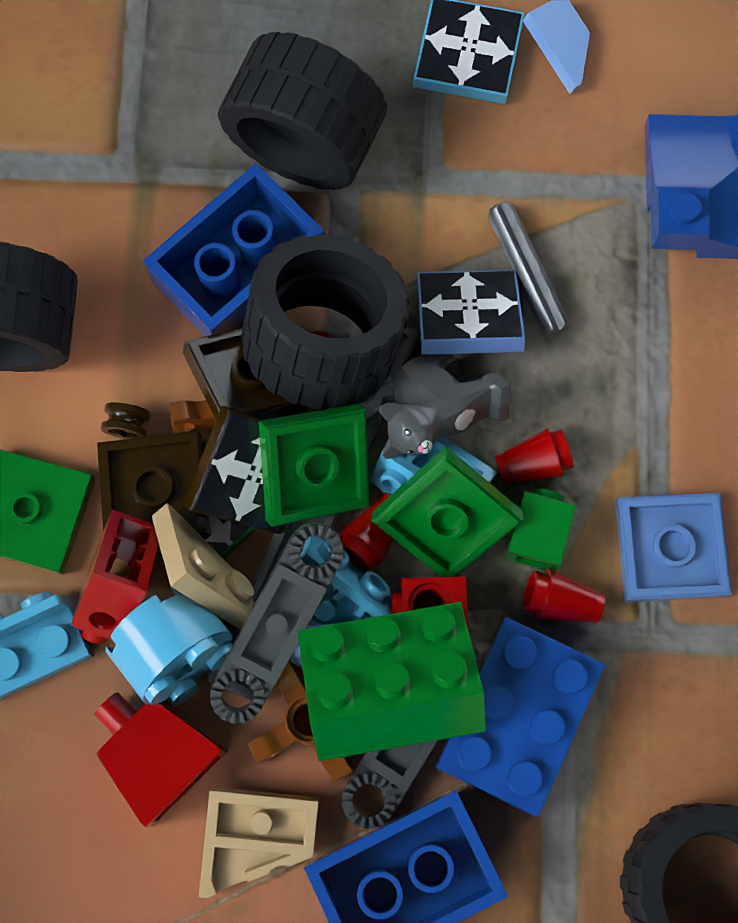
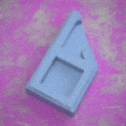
(561, 38)

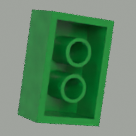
(391, 681)

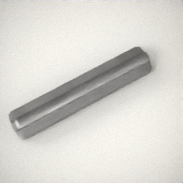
(528, 269)

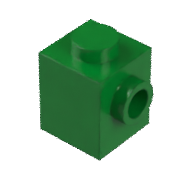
(543, 532)

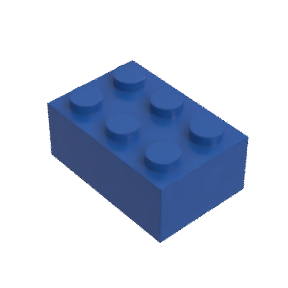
(213, 256)
(532, 711)
(410, 870)

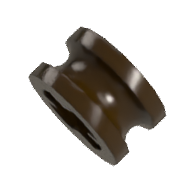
(125, 420)

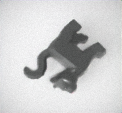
(435, 402)

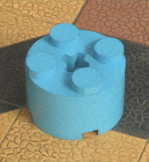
(168, 648)

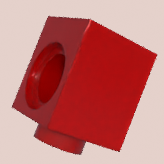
(446, 589)

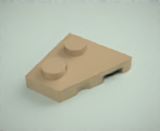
(200, 571)
(254, 834)

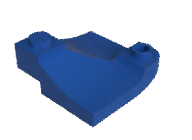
(693, 183)

